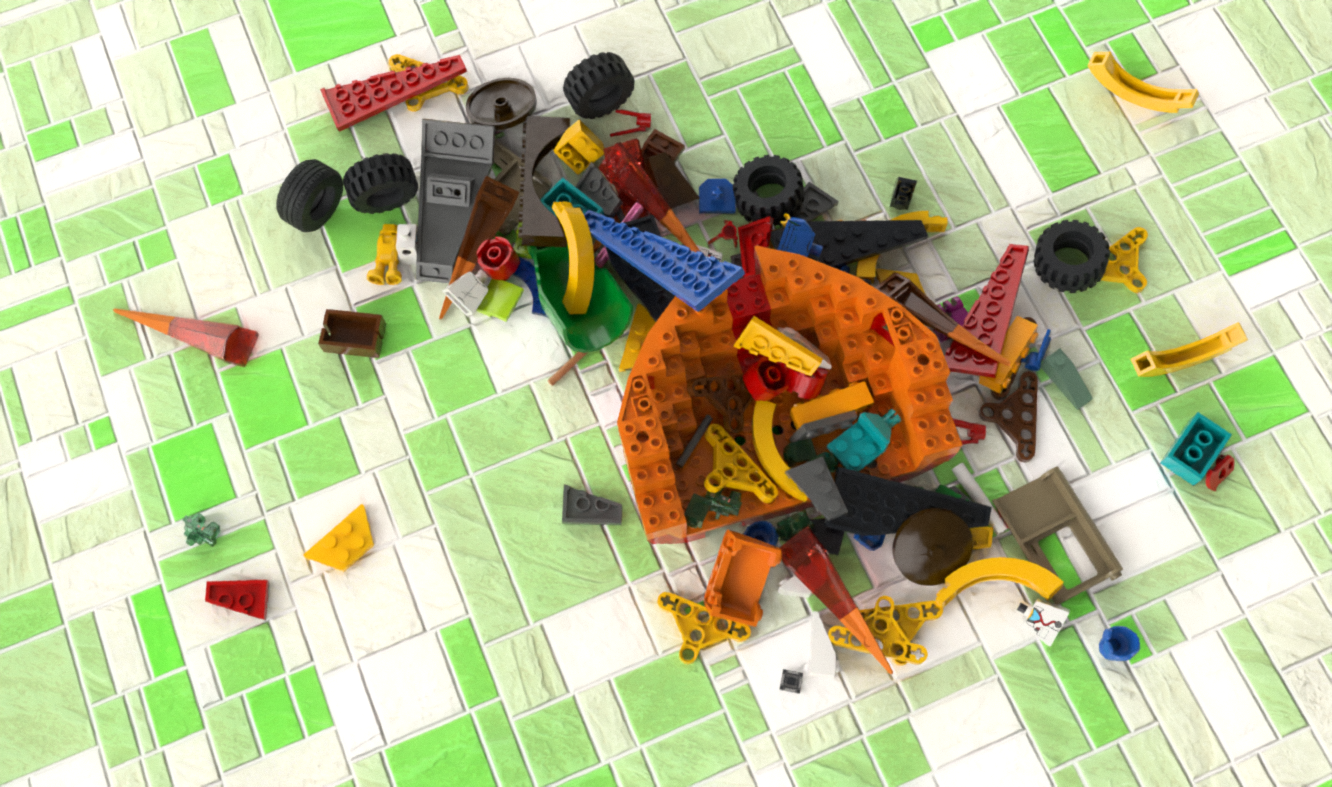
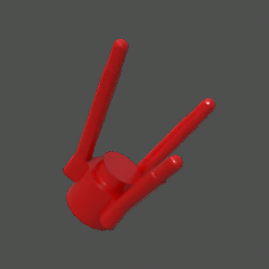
(643, 120)
(728, 232)
(975, 431)

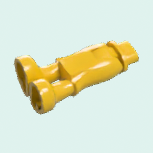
(386, 256)

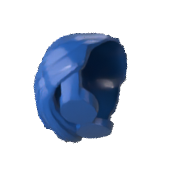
(763, 531)
(1119, 644)

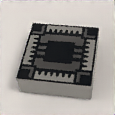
(791, 681)

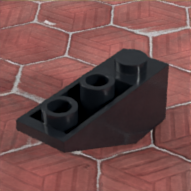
(902, 193)

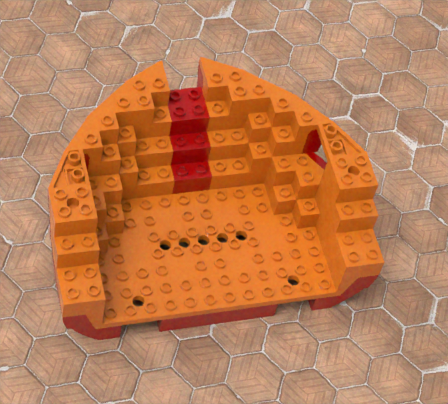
(837, 316)

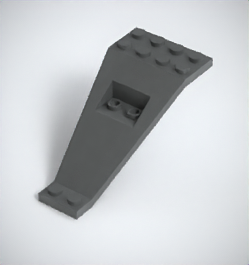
(451, 158)

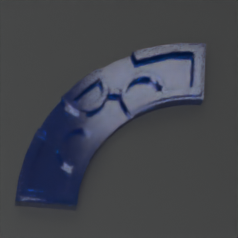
(527, 274)

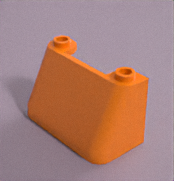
(740, 578)

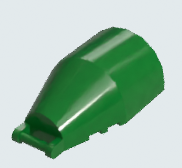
(607, 312)

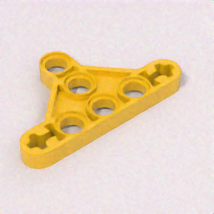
(443, 88)
(1128, 259)
(740, 475)
(690, 622)
(907, 624)
(889, 637)

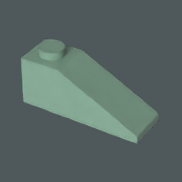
(1066, 378)

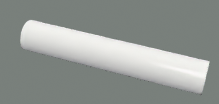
(979, 496)

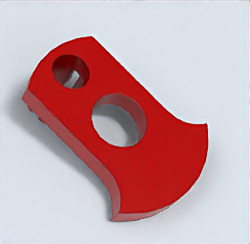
(1225, 465)

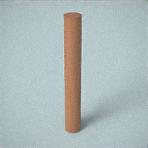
(565, 368)

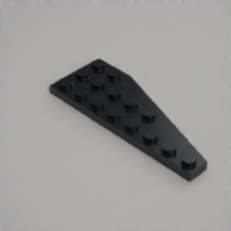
(857, 240)
(647, 291)
(883, 505)

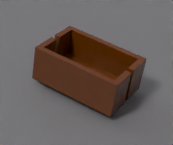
(352, 333)

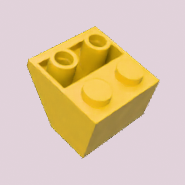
(579, 147)

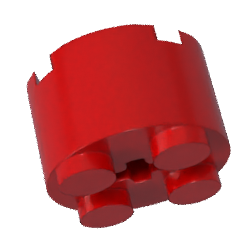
(498, 258)
(766, 379)
(806, 385)

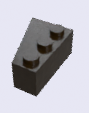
(670, 181)

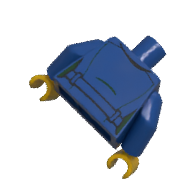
(798, 237)

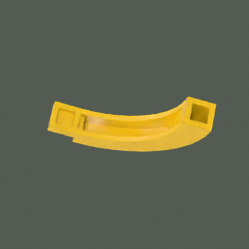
(1131, 89)
(580, 257)
(866, 267)
(1168, 361)
(767, 452)
(1000, 568)

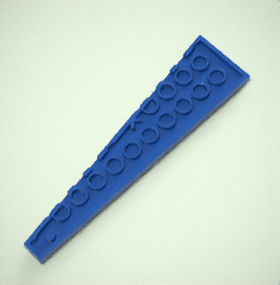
(673, 266)

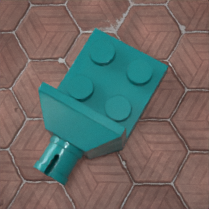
(864, 440)

